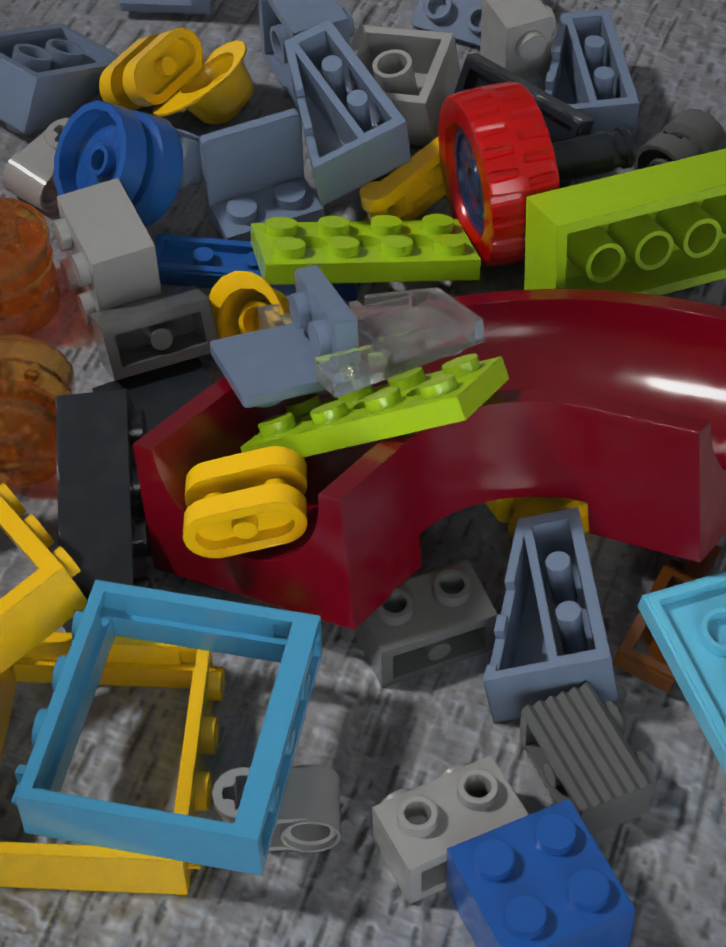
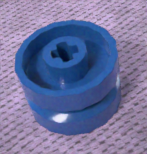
(124, 144)

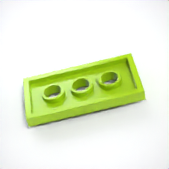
(365, 250)
(376, 413)

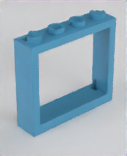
(188, 622)

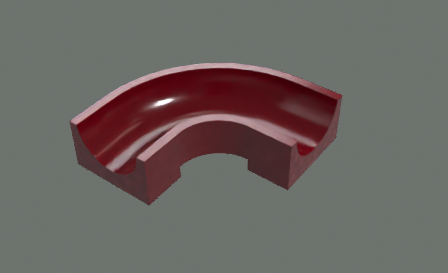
(601, 406)

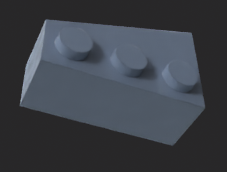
(592, 71)
(344, 113)
(549, 619)

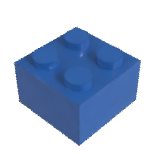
(539, 885)

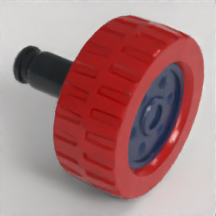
(501, 152)

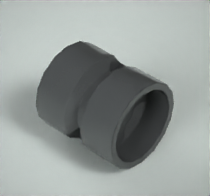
(685, 136)

